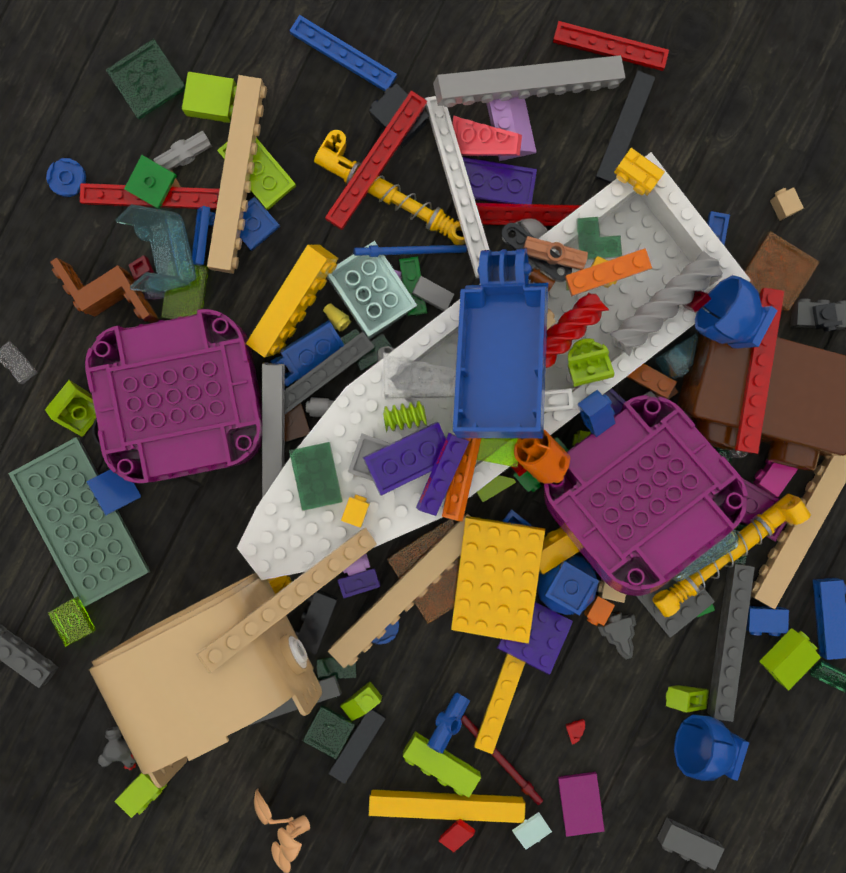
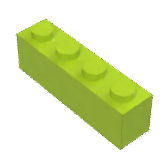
(445, 766)

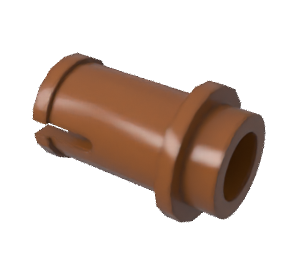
(538, 277)

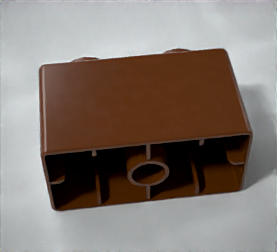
(802, 406)

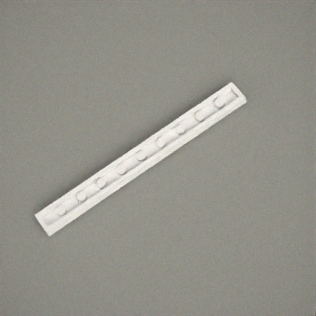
(457, 180)

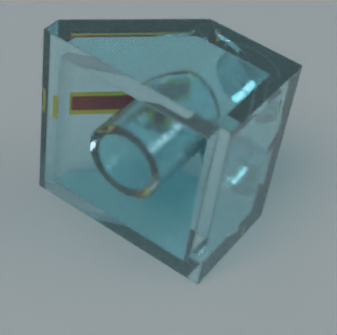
(678, 358)

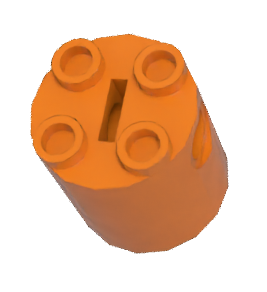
(542, 458)

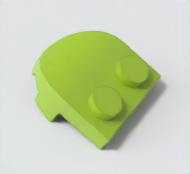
(589, 362)

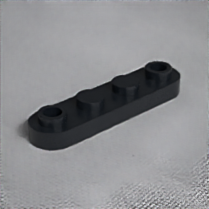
(518, 243)

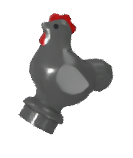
(116, 750)

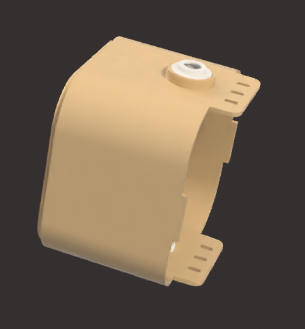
(177, 708)

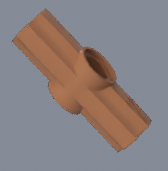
(568, 256)

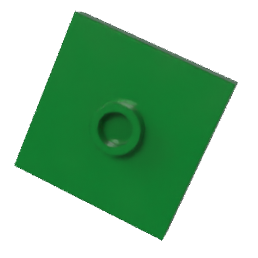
(150, 182)

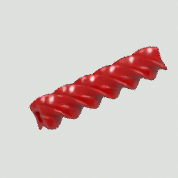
(573, 326)

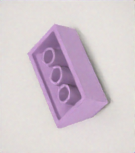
(513, 117)

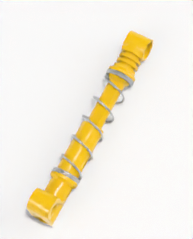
(383, 189)
(788, 509)

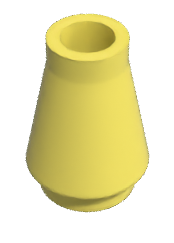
(337, 317)

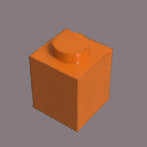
(599, 611)

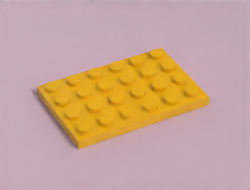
(497, 579)

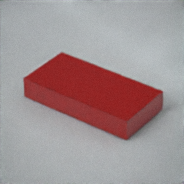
(456, 835)

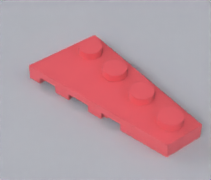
(484, 140)

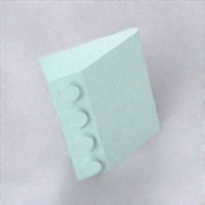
(371, 292)

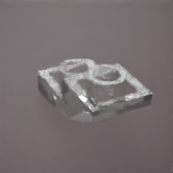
(16, 363)

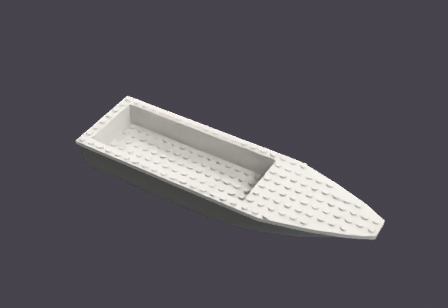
(291, 541)

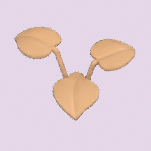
(289, 848)

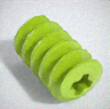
(404, 415)

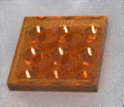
(780, 267)

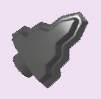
(620, 631)

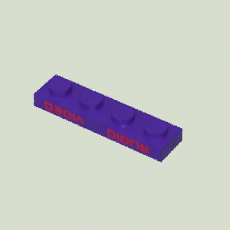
(442, 474)

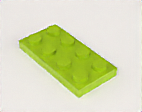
(268, 180)

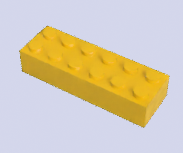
(292, 300)

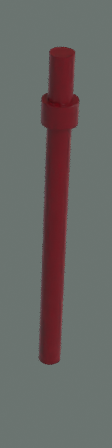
(526, 787)

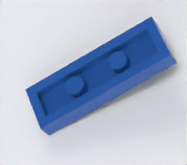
(203, 220)

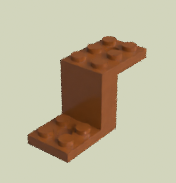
(103, 291)

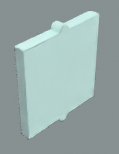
(532, 830)

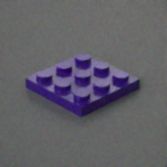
(545, 640)

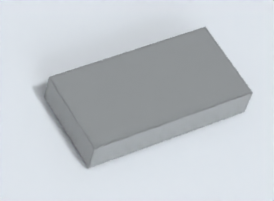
(432, 293)

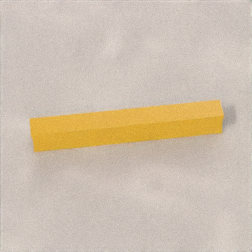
(446, 806)

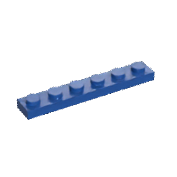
(342, 53)

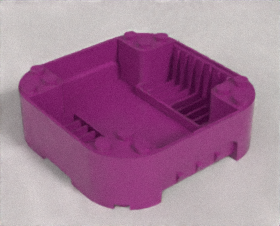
(175, 397)
(646, 496)

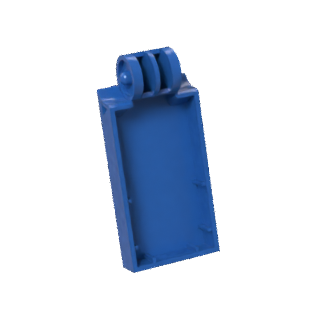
(501, 351)

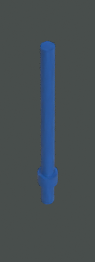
(375, 251)

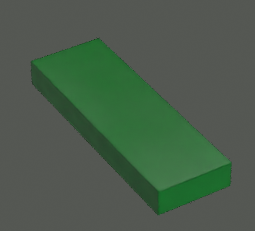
(410, 275)

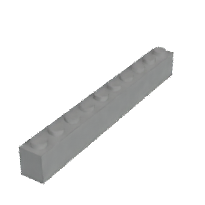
(528, 81)

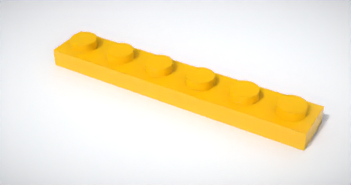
(499, 704)

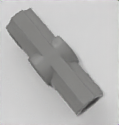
(183, 151)

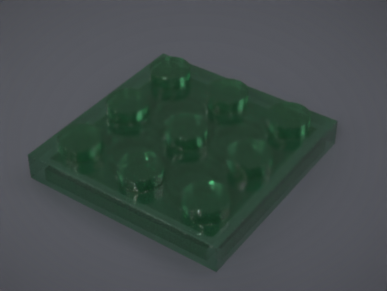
(146, 79)

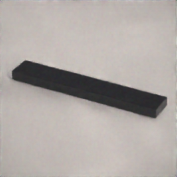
(625, 126)

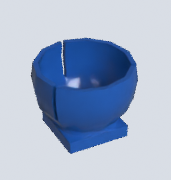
(740, 314)
(568, 586)
(708, 749)

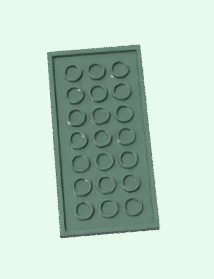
(88, 547)

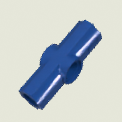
(448, 723)

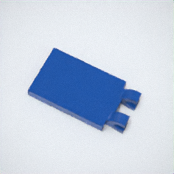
(309, 351)

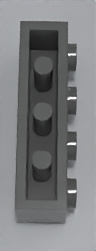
(25, 659)

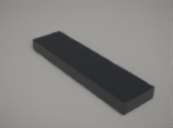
(357, 745)

